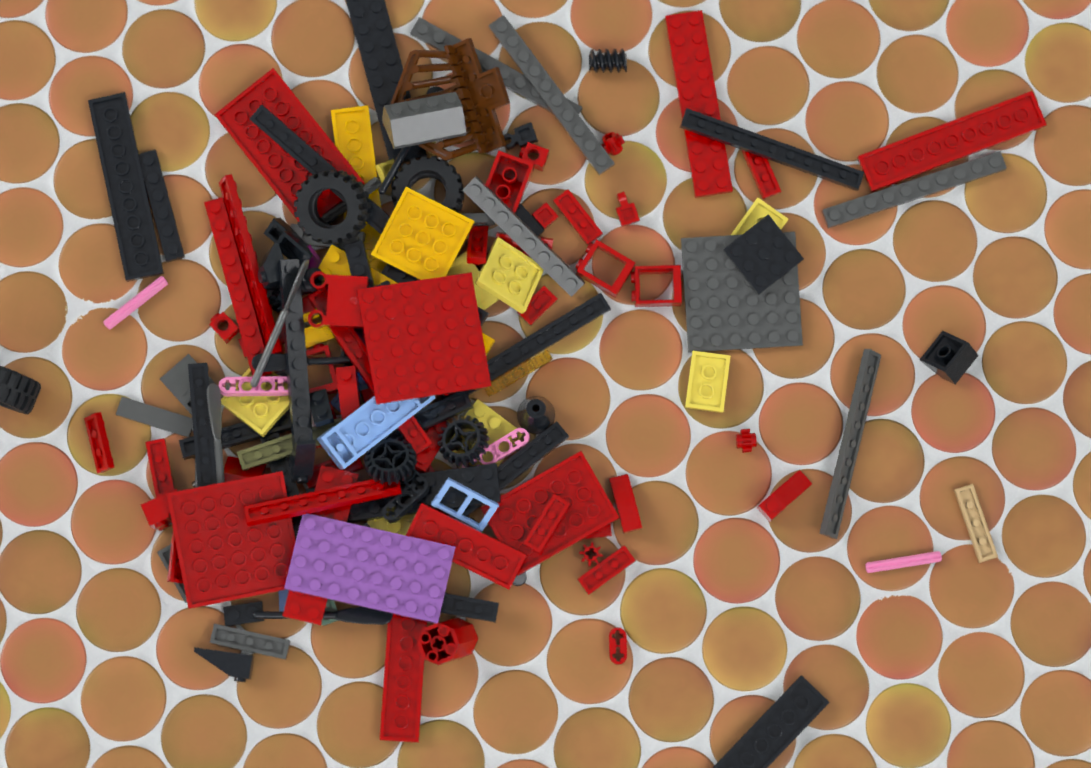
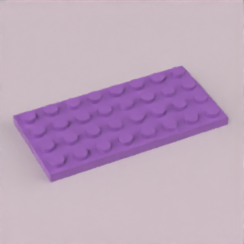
(370, 568)

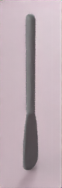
(278, 326)
(215, 416)

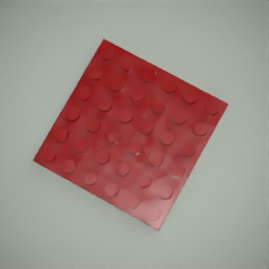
(423, 338)
(219, 551)

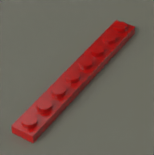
(319, 501)

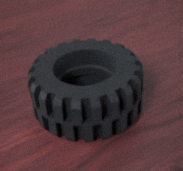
(430, 168)
(356, 207)
(17, 391)

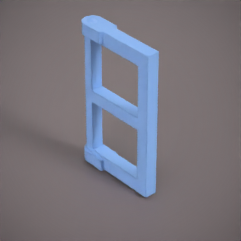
(470, 495)

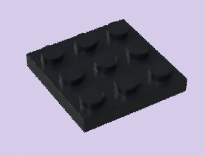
(763, 254)

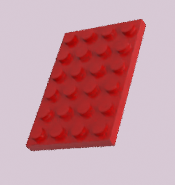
(523, 505)

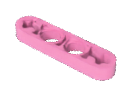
(255, 391)
(494, 447)

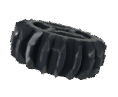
(448, 445)
(402, 458)

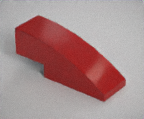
(625, 503)

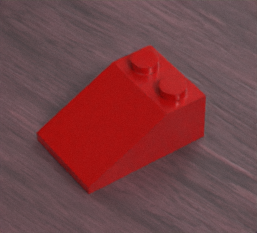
(510, 178)

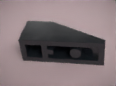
(302, 461)
(233, 664)

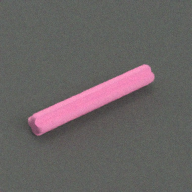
(135, 302)
(902, 562)

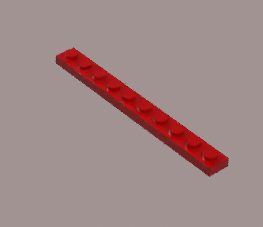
(248, 259)
(235, 280)
(358, 356)

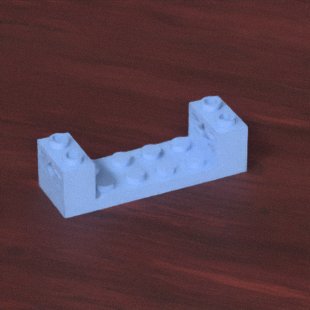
(366, 428)

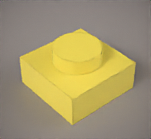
(383, 169)

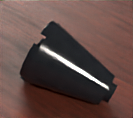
(535, 421)

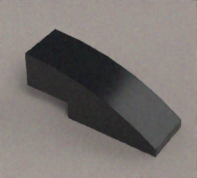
(289, 241)

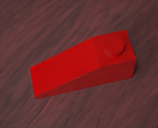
(348, 390)
(784, 495)

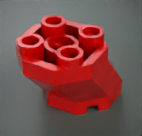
(447, 641)

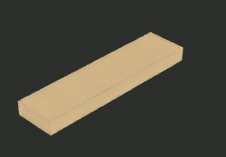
(975, 523)

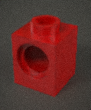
(543, 154)
(228, 334)

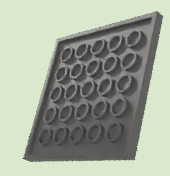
(724, 307)

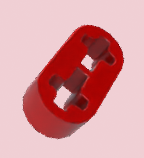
(612, 646)

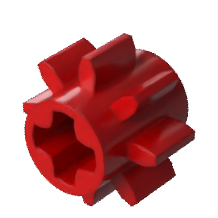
(612, 143)
(746, 440)
(595, 551)

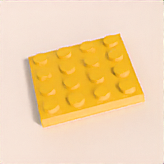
(422, 236)

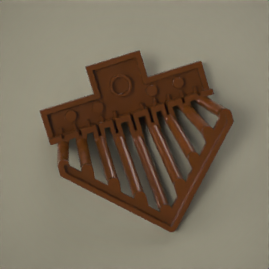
(478, 92)

